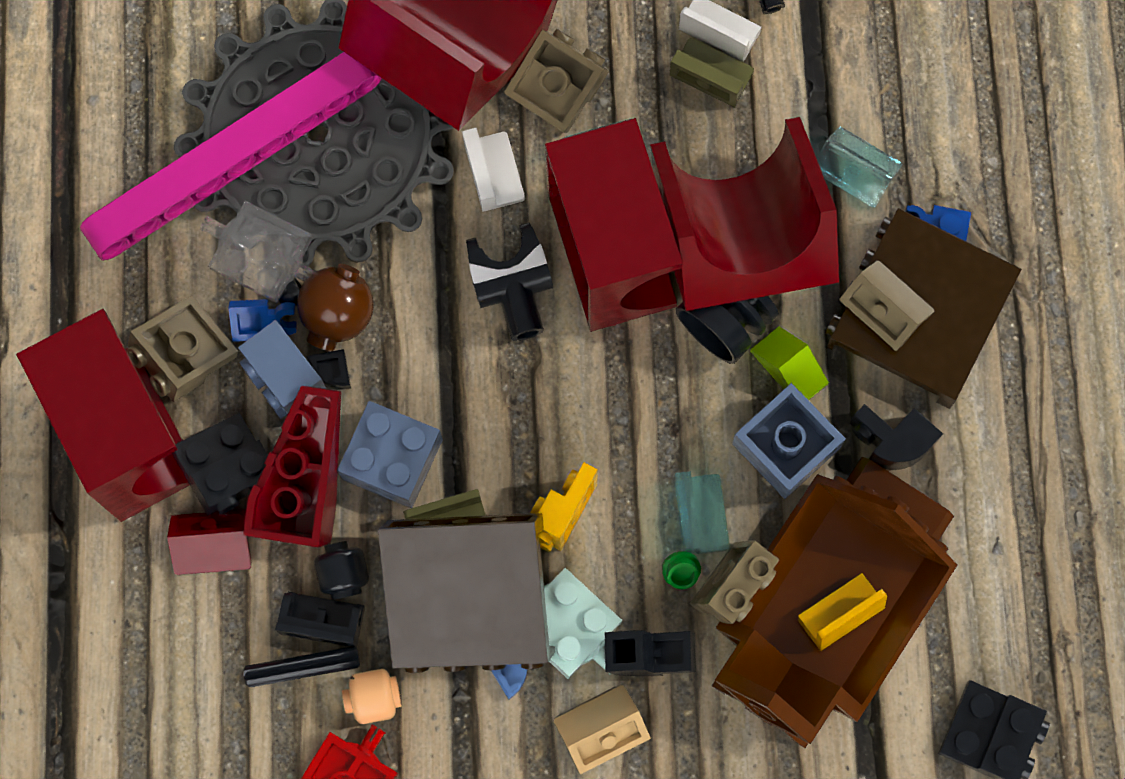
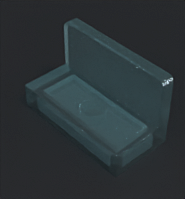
(857, 166)
(701, 513)

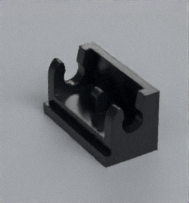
(320, 619)

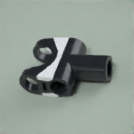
(512, 283)

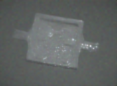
(259, 251)

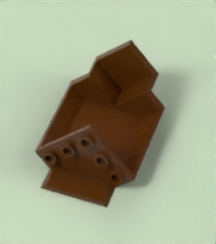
(832, 536)

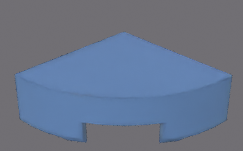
(510, 679)

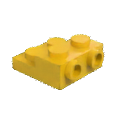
(563, 511)

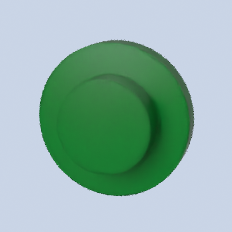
(681, 569)

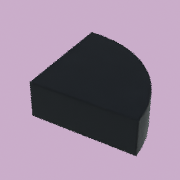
(331, 368)

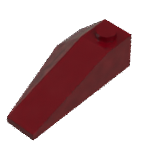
(299, 482)

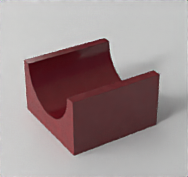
(445, 51)
(612, 223)
(752, 231)
(106, 416)

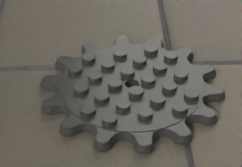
(329, 187)

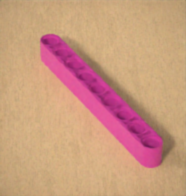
(227, 155)

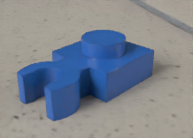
(948, 219)
(251, 316)

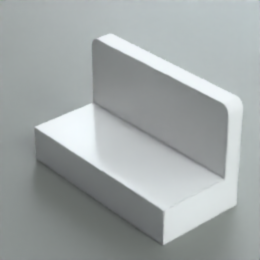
(719, 28)
(493, 169)

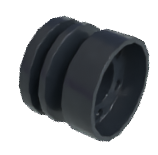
(725, 326)

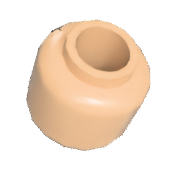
(372, 696)

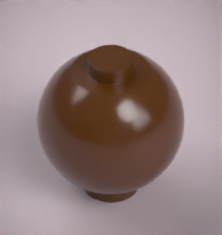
(334, 306)

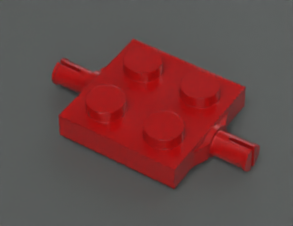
(349, 760)

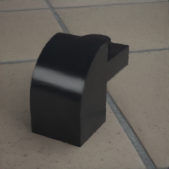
(896, 447)
(649, 653)

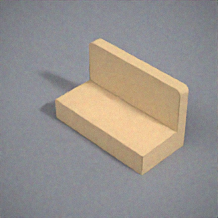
(602, 729)

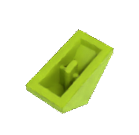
(790, 362)

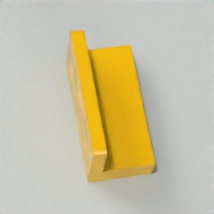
(842, 611)

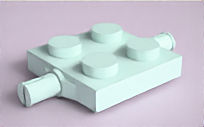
(576, 623)

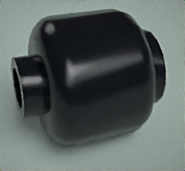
(341, 570)

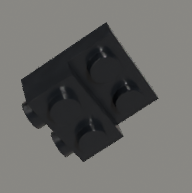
(221, 464)
(994, 733)

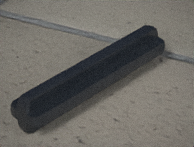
(301, 666)

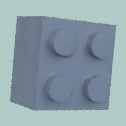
(278, 365)
(788, 440)
(390, 454)

